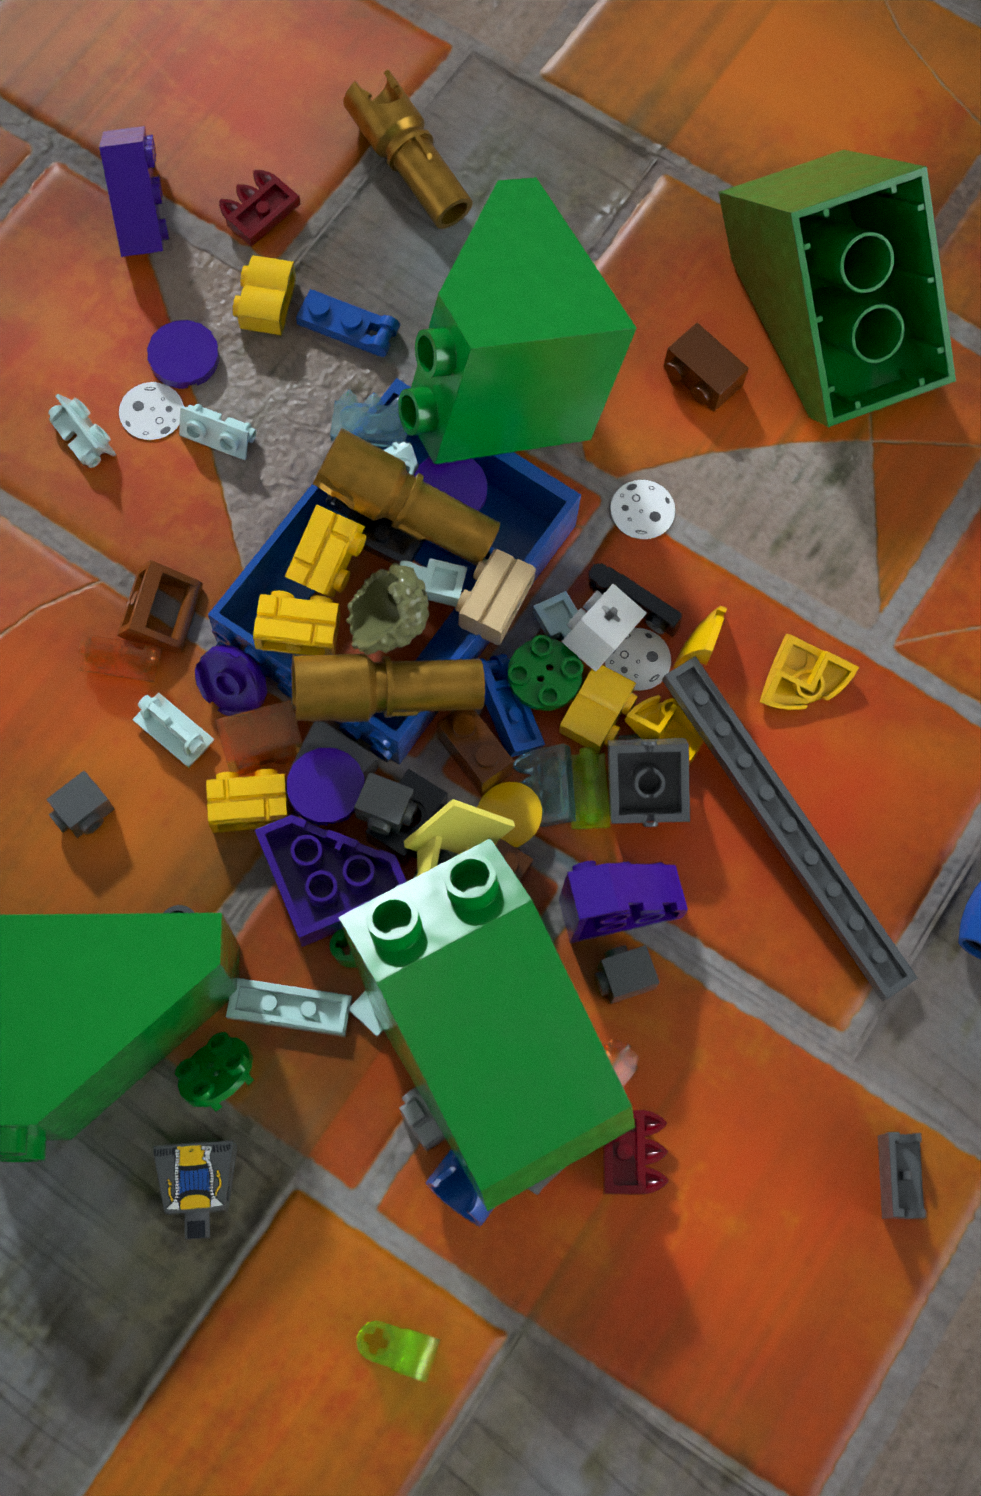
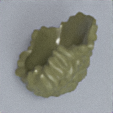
(388, 610)

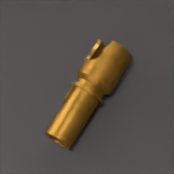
(398, 134)
(381, 487)
(357, 688)

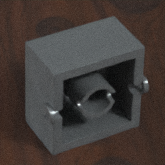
(648, 781)

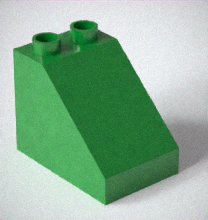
(845, 279)
(516, 337)
(97, 1008)
(487, 1022)

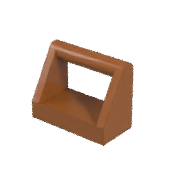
(141, 600)

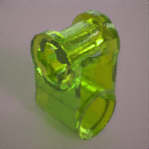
(406, 1349)

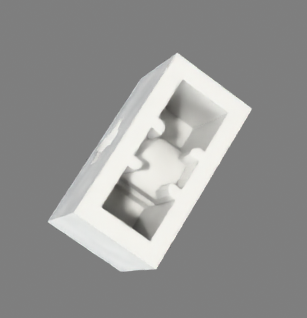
(603, 627)

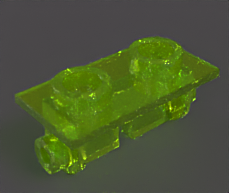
(590, 790)

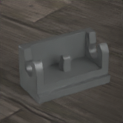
(901, 1176)

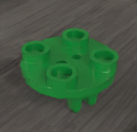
(530, 663)
(215, 1071)

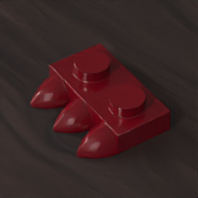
(259, 208)
(630, 1153)

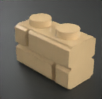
(495, 596)

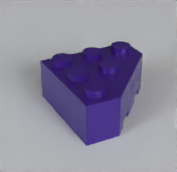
(133, 190)
(324, 874)
(619, 898)

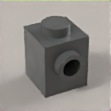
(385, 805)
(79, 806)
(626, 973)

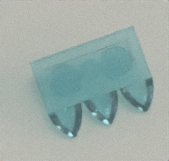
(368, 420)
(551, 781)

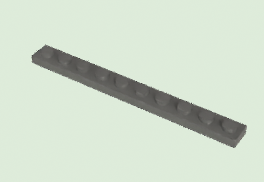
(789, 829)

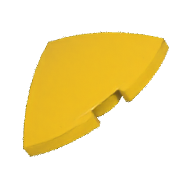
(702, 639)
(804, 675)
(663, 721)

